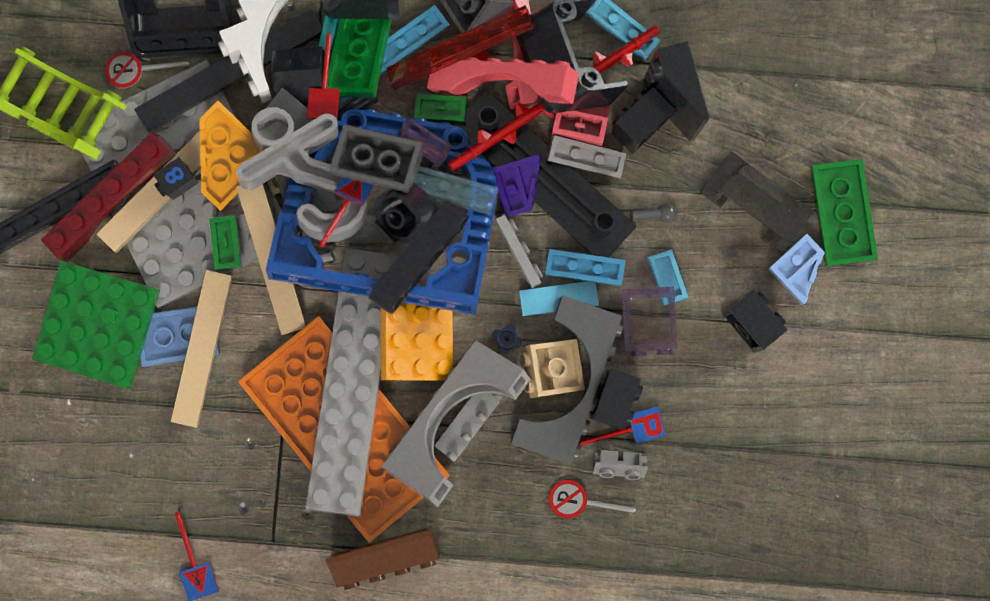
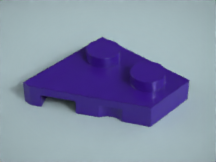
(518, 184)

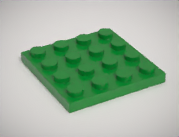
(96, 324)

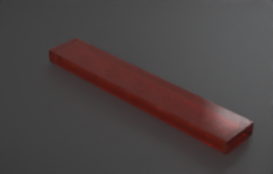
(460, 47)

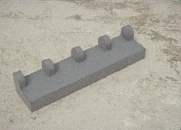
(467, 424)

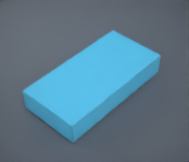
(667, 274)

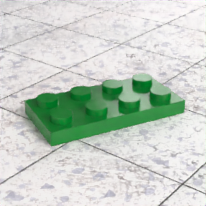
(358, 57)
(843, 213)

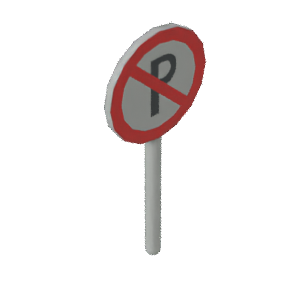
(125, 69)
(570, 499)

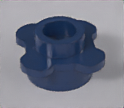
(499, 335)

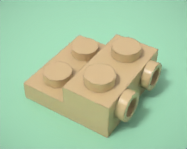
(552, 368)

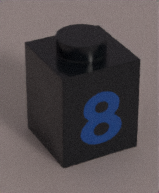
(174, 179)

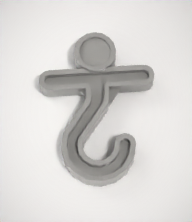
(288, 154)

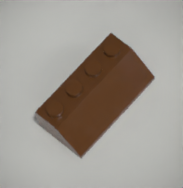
(383, 557)

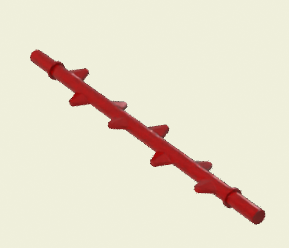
(524, 114)

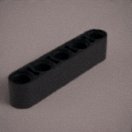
(418, 257)

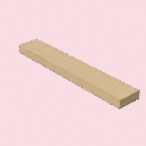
(146, 202)
(262, 230)
(201, 348)

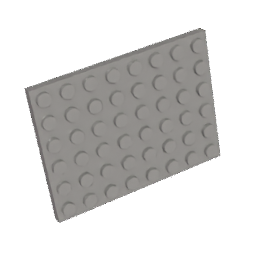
(177, 241)

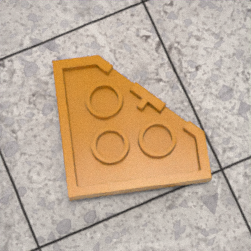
(223, 148)

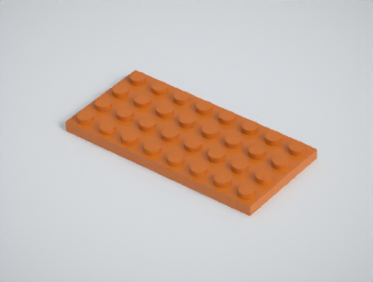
(290, 394)

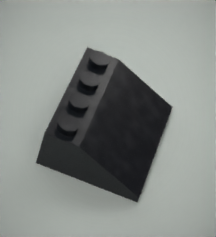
(676, 79)

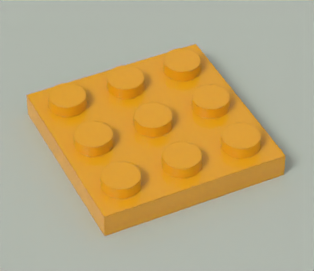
(416, 343)

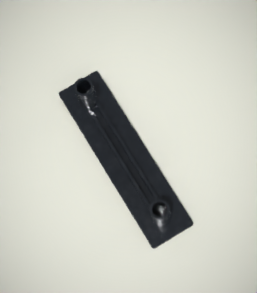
(559, 188)

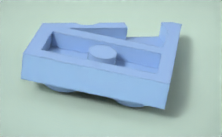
(798, 267)

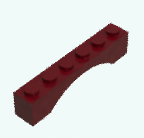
(81, 222)

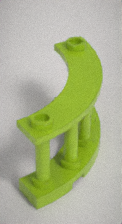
(51, 126)

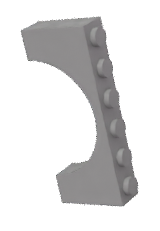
(477, 373)

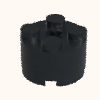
(403, 213)

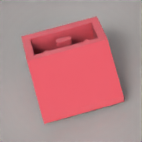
(583, 125)

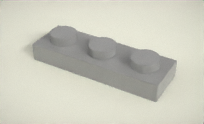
(586, 156)
(519, 251)

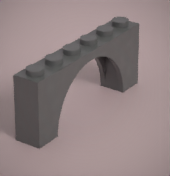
(560, 435)

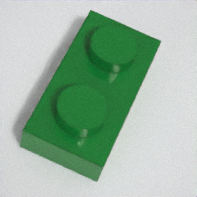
(441, 108)
(225, 242)

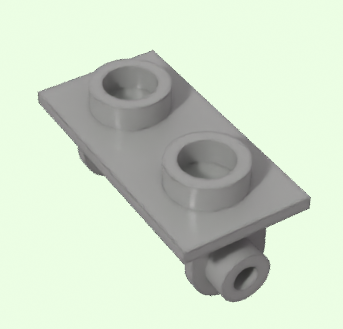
(632, 467)

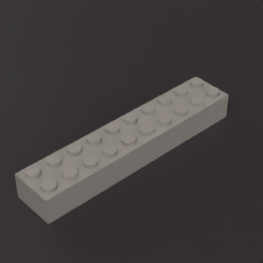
(349, 395)

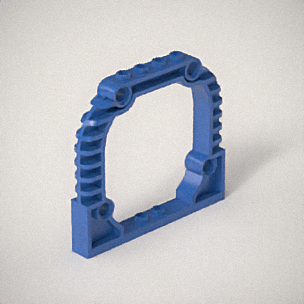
(451, 288)

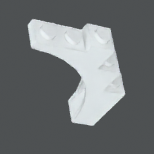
(247, 41)

